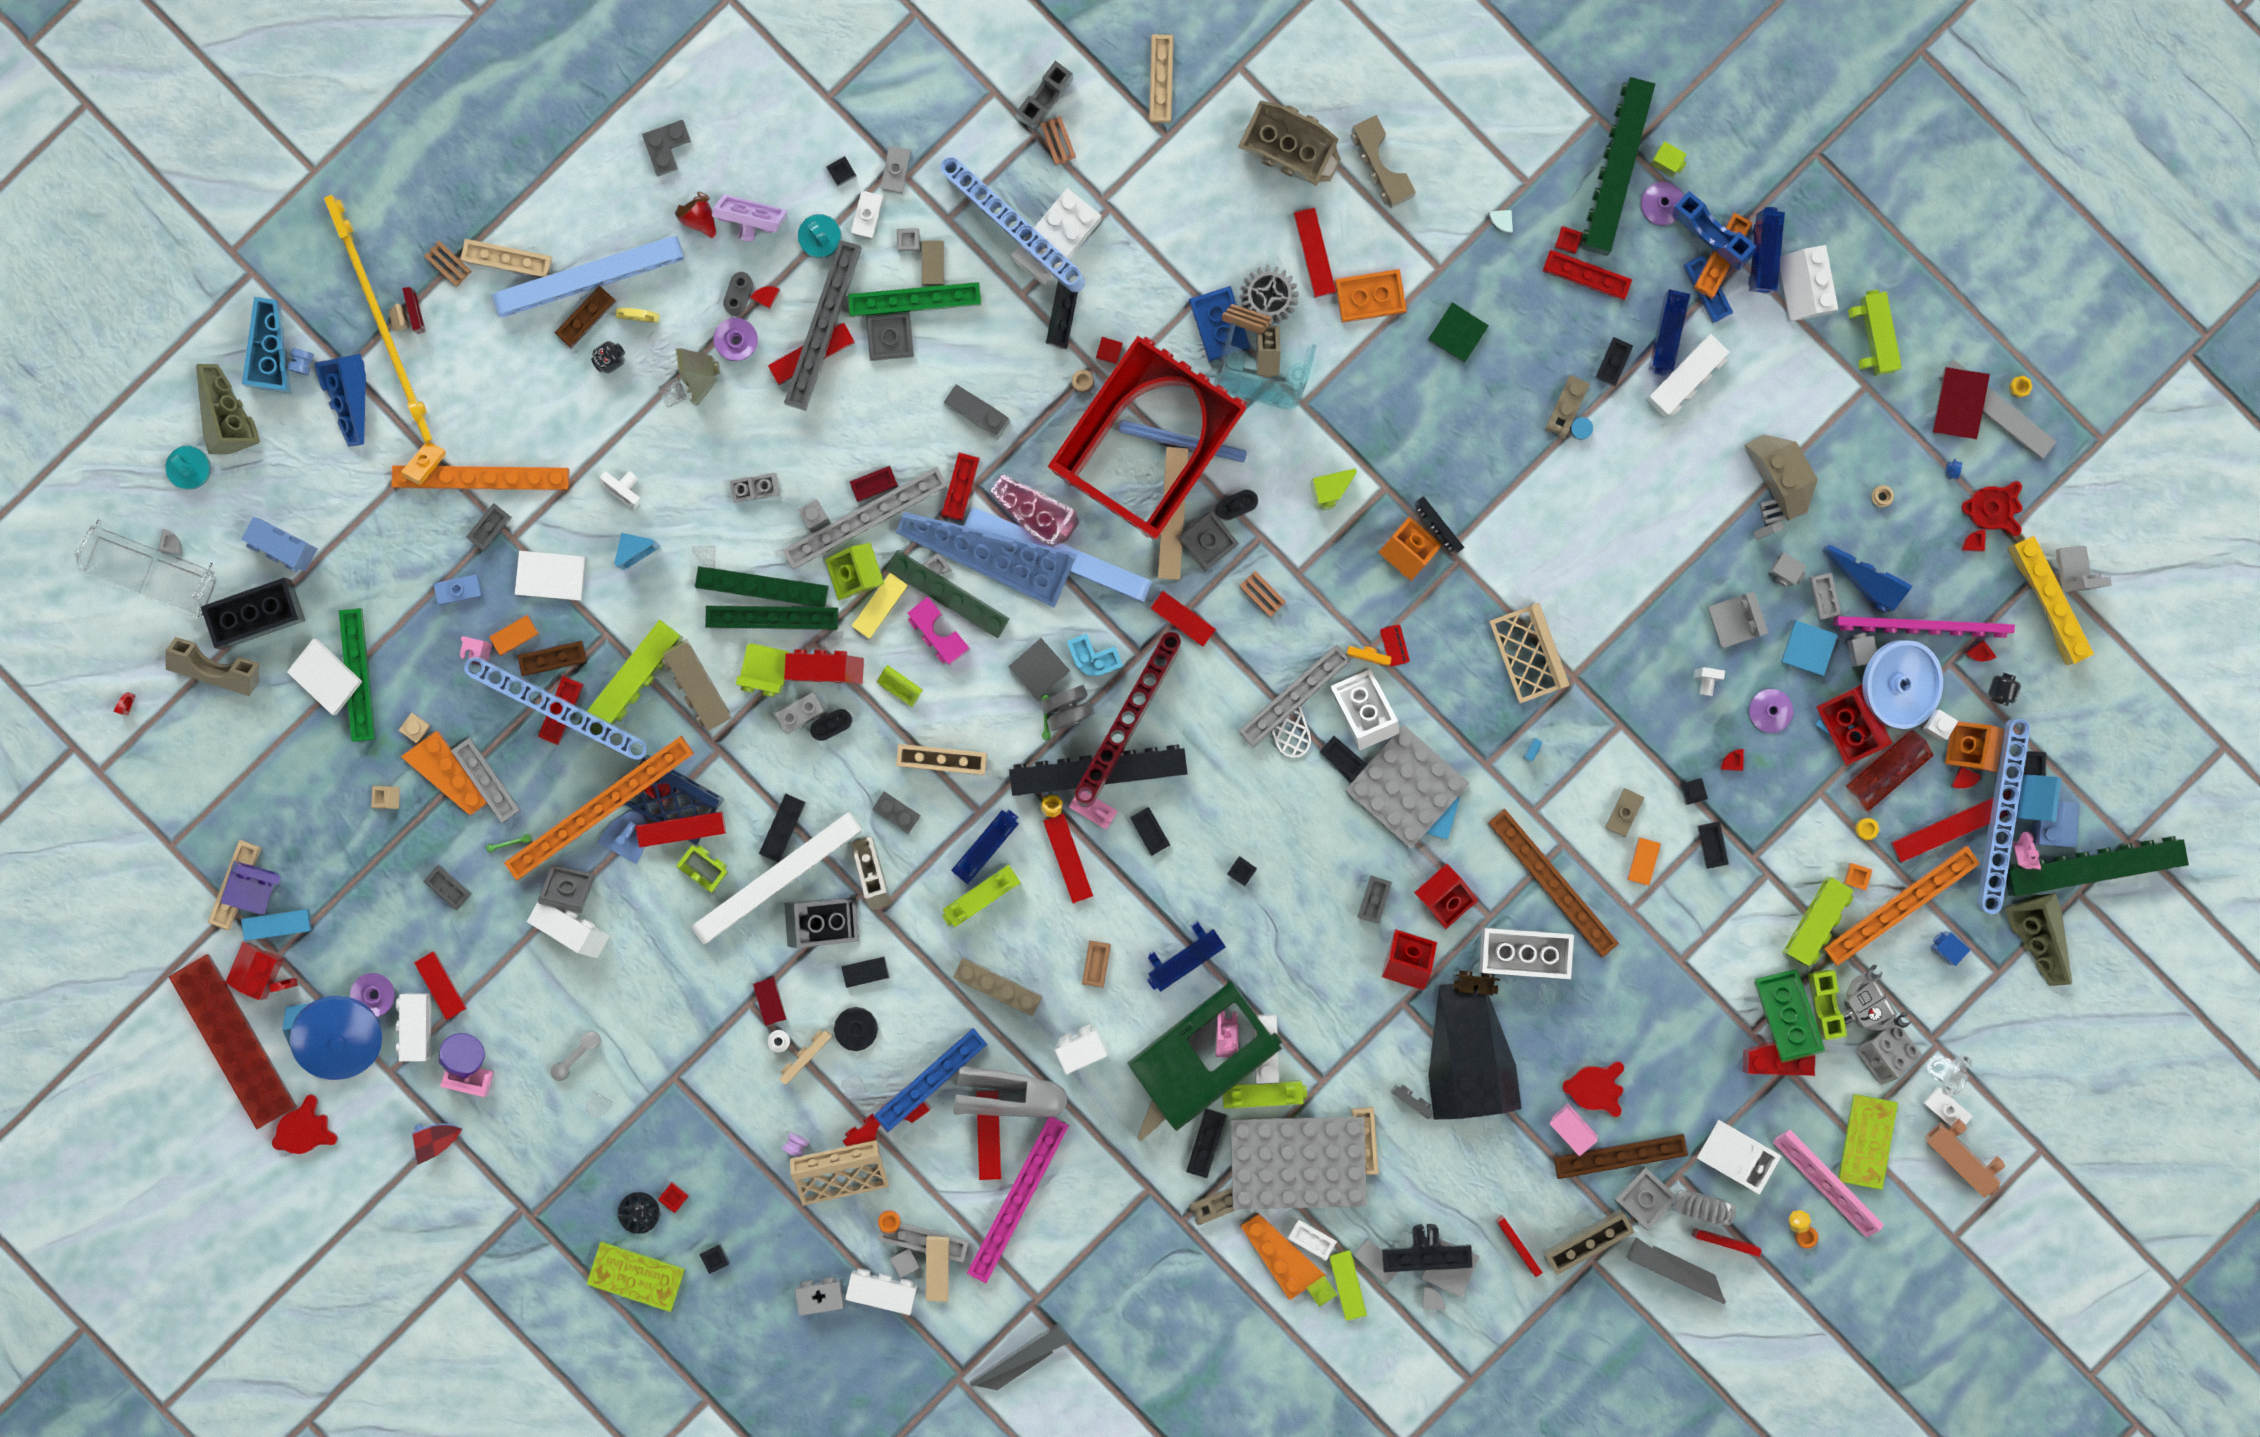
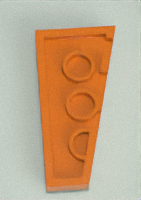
(439, 765)
(1283, 1259)

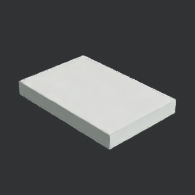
(550, 575)
(324, 676)

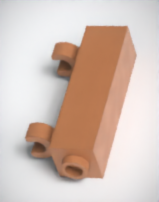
(1963, 1160)

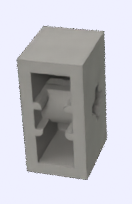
(800, 713)
(810, 1304)

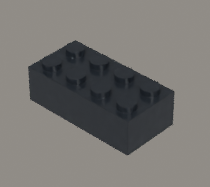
(252, 613)

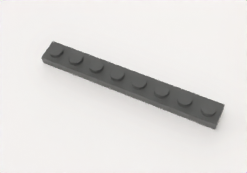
(822, 325)

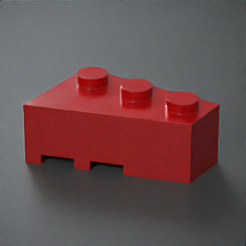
(823, 667)
(1766, 1061)

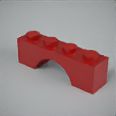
(869, 1130)

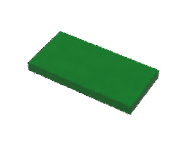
(1789, 1015)

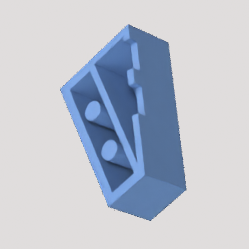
(278, 545)

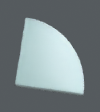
(1502, 220)

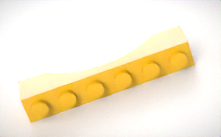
(2065, 627)

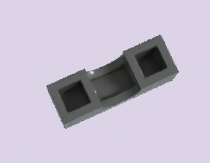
(1049, 91)

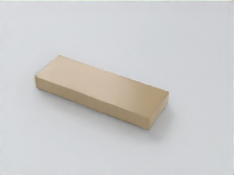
(1371, 1159)
(937, 1268)

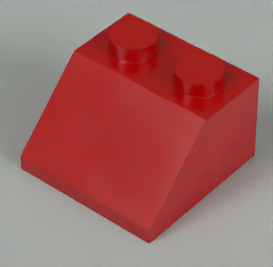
(1446, 896)
(1409, 960)
(254, 971)

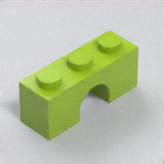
(1827, 1014)

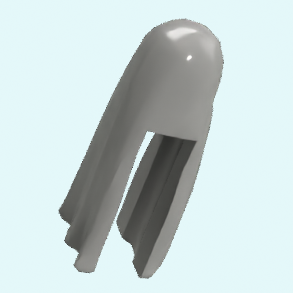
(1041, 1097)

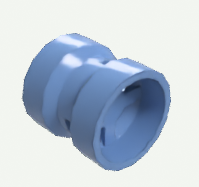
(300, 361)

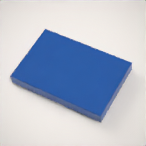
(1212, 330)

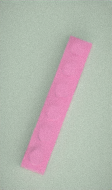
(1828, 1183)

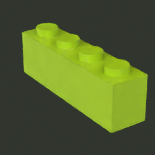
(1818, 921)

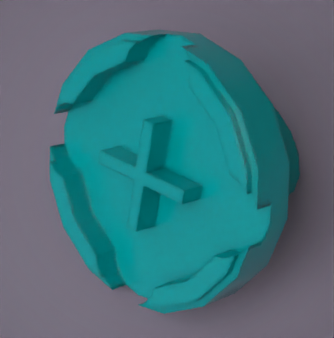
(819, 236)
(188, 467)

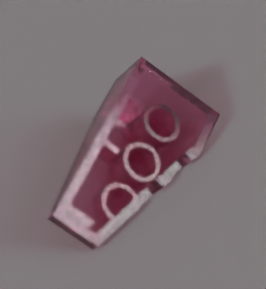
(1037, 513)

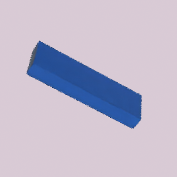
(1718, 306)

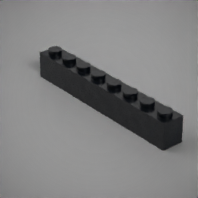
(1067, 774)

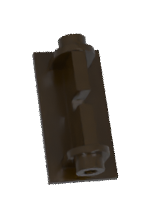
(1466, 983)

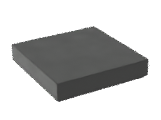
(889, 336)
(1208, 540)
(1039, 668)
(566, 889)

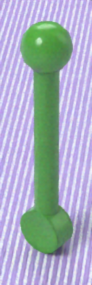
(1046, 735)
(526, 839)

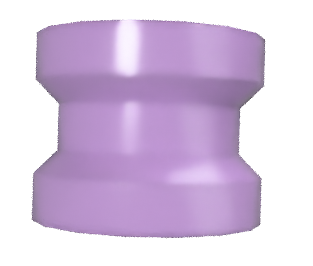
(795, 1144)

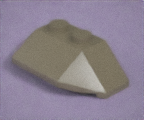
(1784, 472)

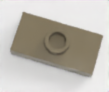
(1624, 812)

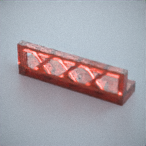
(1888, 767)

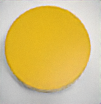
(1867, 829)

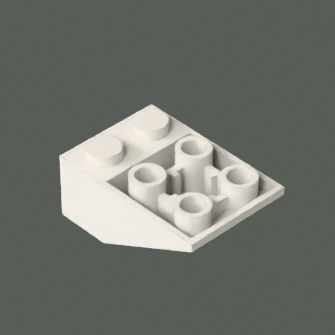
(1739, 1157)

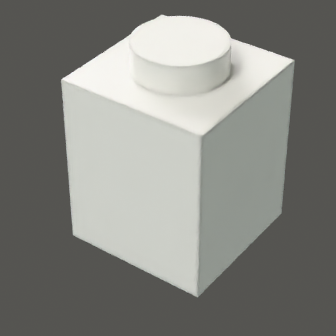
(1939, 725)

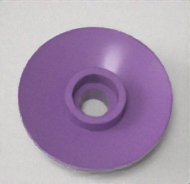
(1652, 206)
(739, 329)
(1760, 713)
(363, 987)

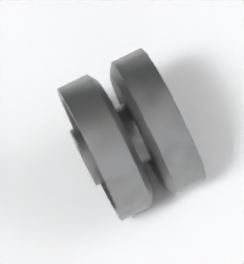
(1067, 708)

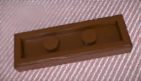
(585, 317)
(552, 658)

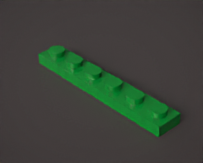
(914, 299)
(356, 660)

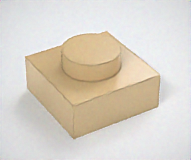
(414, 728)

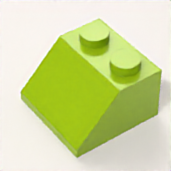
(1329, 488)
(854, 571)

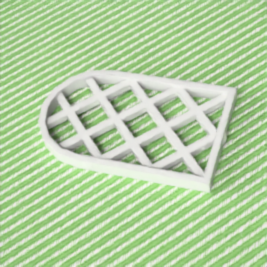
(1291, 734)

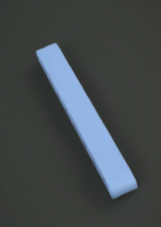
(1017, 232)
(587, 276)
(1084, 565)
(544, 707)
(2008, 826)

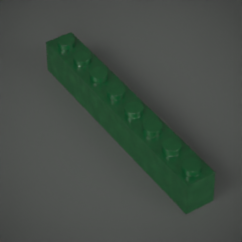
(1618, 166)
(2097, 867)

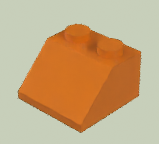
(1410, 548)
(1975, 746)

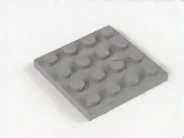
(1407, 786)

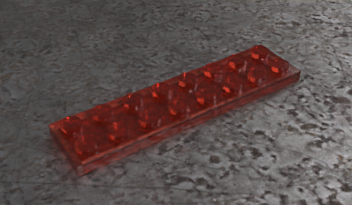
(232, 1041)

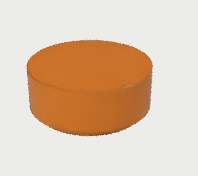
(889, 1221)
(1807, 1239)

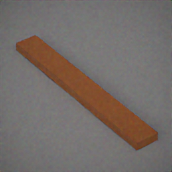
(1553, 883)

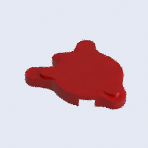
(1994, 508)
(1595, 1088)
(303, 1129)

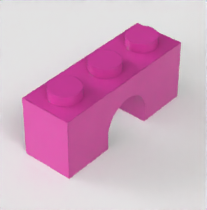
(924, 617)

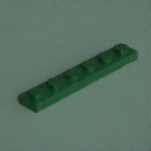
(761, 586)
(947, 594)
(772, 617)

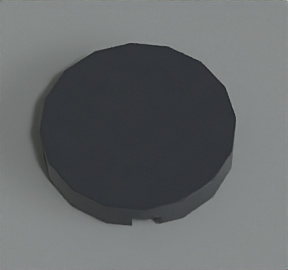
(856, 1029)

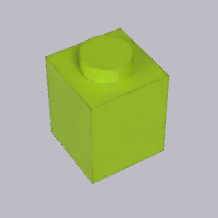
(1669, 159)

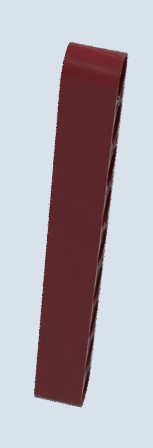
(1125, 729)

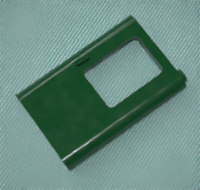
(1179, 1078)

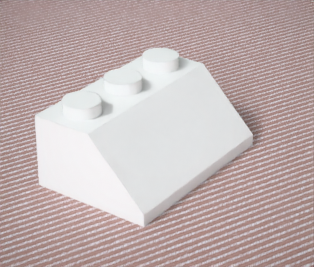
(1808, 283)

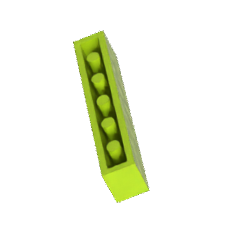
(633, 676)

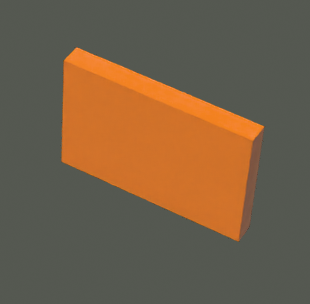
(1370, 296)

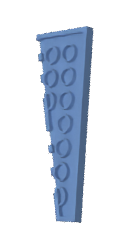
(1016, 563)

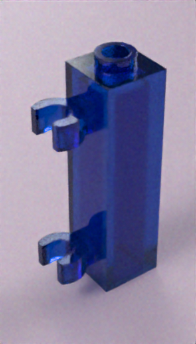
(1767, 255)
(1669, 332)
(986, 846)
(1185, 960)

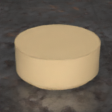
(1082, 381)

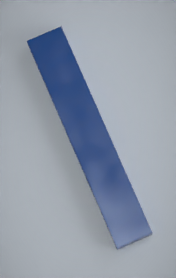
(930, 1080)

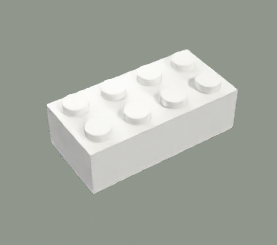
(1065, 227)
(1526, 953)
(1081, 1048)

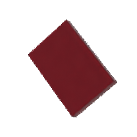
(1961, 403)

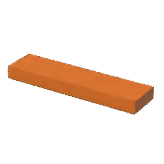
(1717, 266)

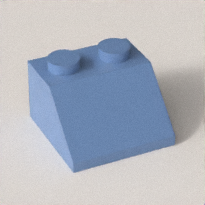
(2061, 832)

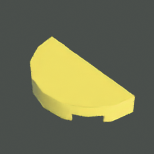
(637, 315)

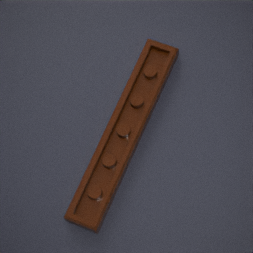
(1620, 1156)

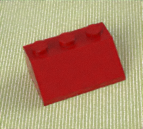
(1851, 709)

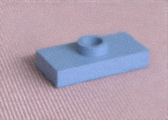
(457, 589)

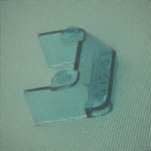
(1246, 384)

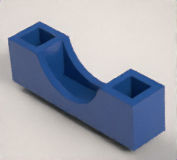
(1730, 245)

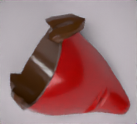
(698, 215)

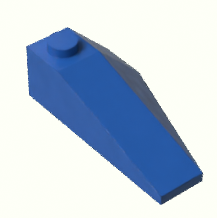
(346, 386)

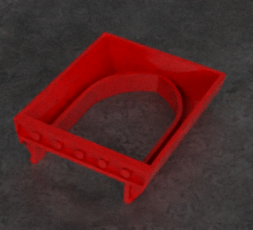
(1138, 372)

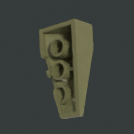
(697, 372)
(223, 419)
(2042, 930)

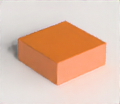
(1857, 876)

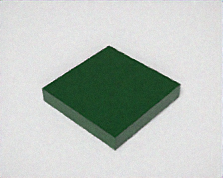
(1458, 332)

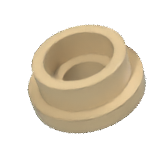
(1889, 496)

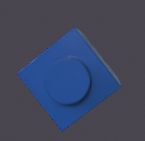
(1949, 948)

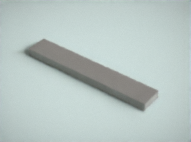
(2013, 421)
(1294, 696)

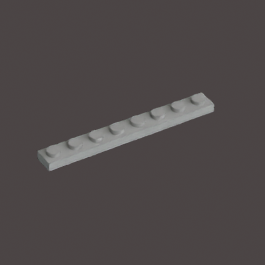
(865, 518)

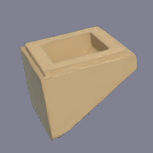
(398, 318)
(385, 797)

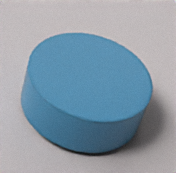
(1581, 428)

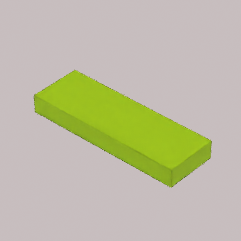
(1347, 1285)

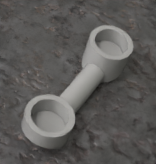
(588, 1041)

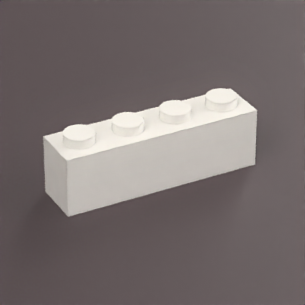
(1688, 375)

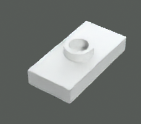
(867, 214)
(1946, 1107)
(1312, 1239)

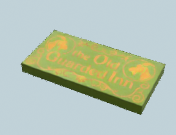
(1867, 1141)
(635, 1276)

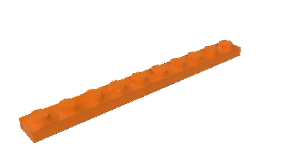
(599, 808)

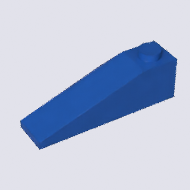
(1879, 588)

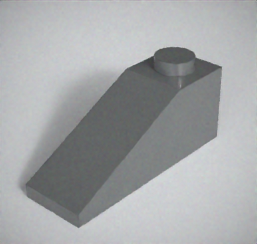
(977, 411)

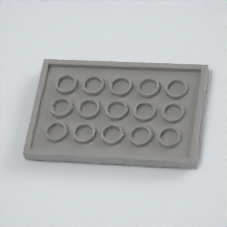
(1298, 1162)

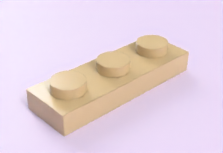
(805, 1056)

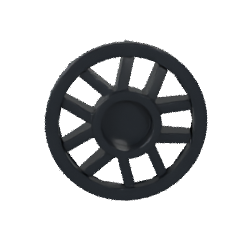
(638, 1212)

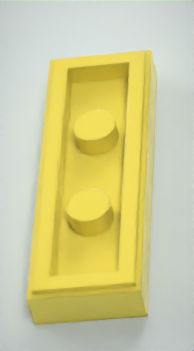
(879, 605)

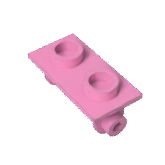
(1098, 813)
(2025, 851)

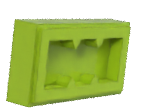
(899, 686)

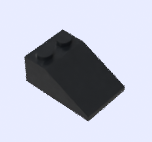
(821, 922)

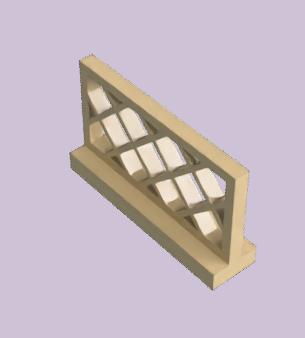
(1548, 647)
(837, 1162)

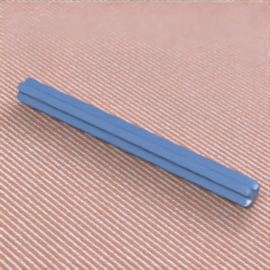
(1177, 440)

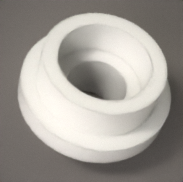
(785, 1038)

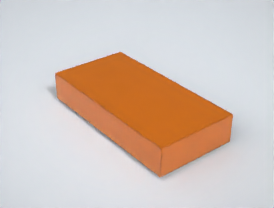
(514, 635)
(1643, 861)

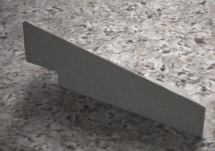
(1675, 1269)
(1022, 1359)

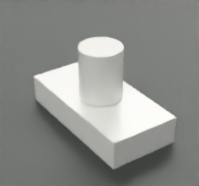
(621, 488)
(1708, 678)

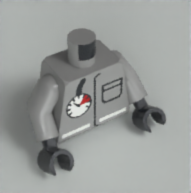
(1870, 1005)

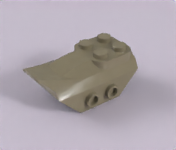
(1291, 142)

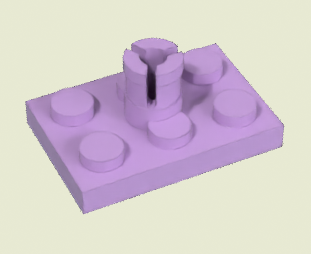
(749, 216)

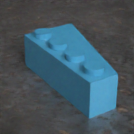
(266, 349)

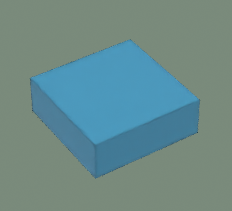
(1532, 749)

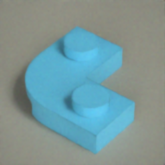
(1092, 663)

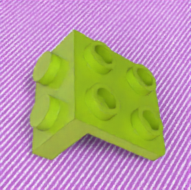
(762, 670)

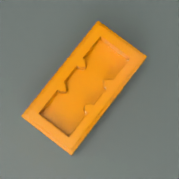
(423, 463)
(1368, 654)

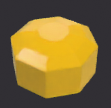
(2020, 386)
(1051, 805)
(1799, 1221)

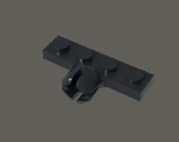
(1426, 1253)

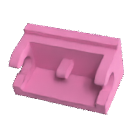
(477, 649)
(1226, 1035)
(475, 1084)
(1573, 1129)

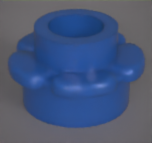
(1953, 469)

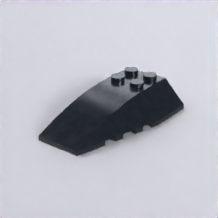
(1470, 1059)

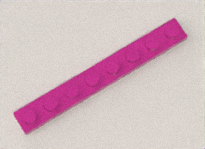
(1932, 627)
(1017, 1199)

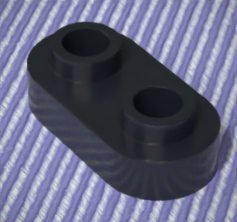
(1236, 504)
(831, 724)

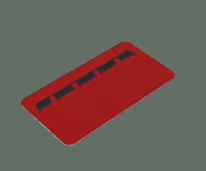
(1395, 645)

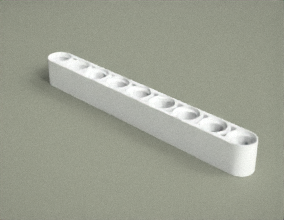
(776, 878)

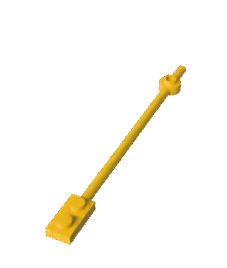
(344, 231)

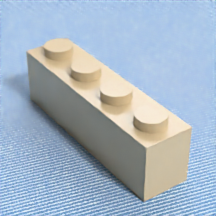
(941, 759)

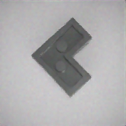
(661, 141)

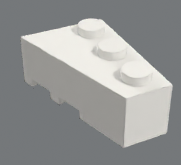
(569, 929)

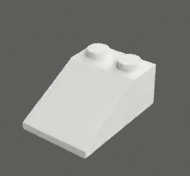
(1365, 709)

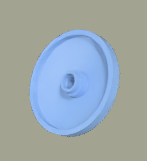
(1903, 684)

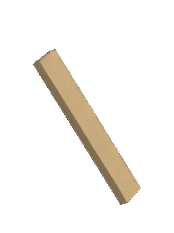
(1170, 545)

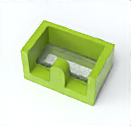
(702, 868)

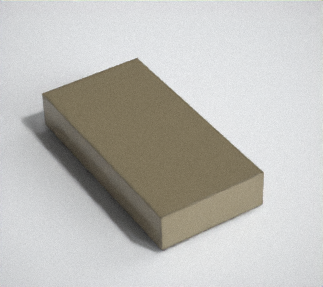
(932, 263)

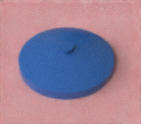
(336, 1037)

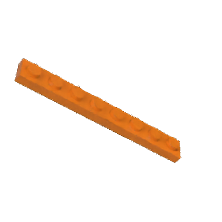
(487, 478)
(1901, 905)

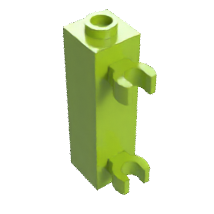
(1880, 333)
(980, 896)
(1265, 1094)

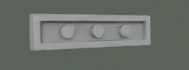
(486, 780)
(915, 1239)

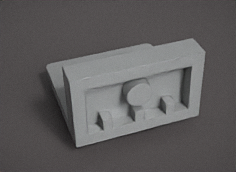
(2076, 572)
(1738, 619)
(1889, 1054)

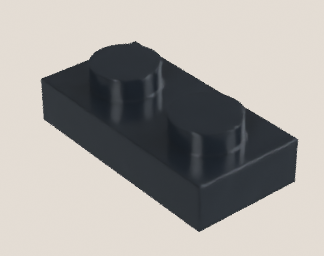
(1614, 361)

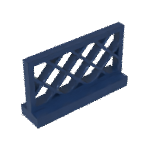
(685, 786)

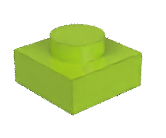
(1322, 1291)

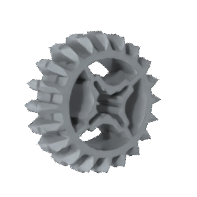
(1273, 276)
(1705, 1207)

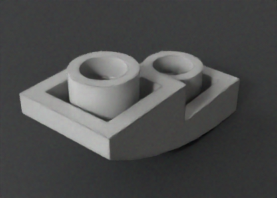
(755, 488)

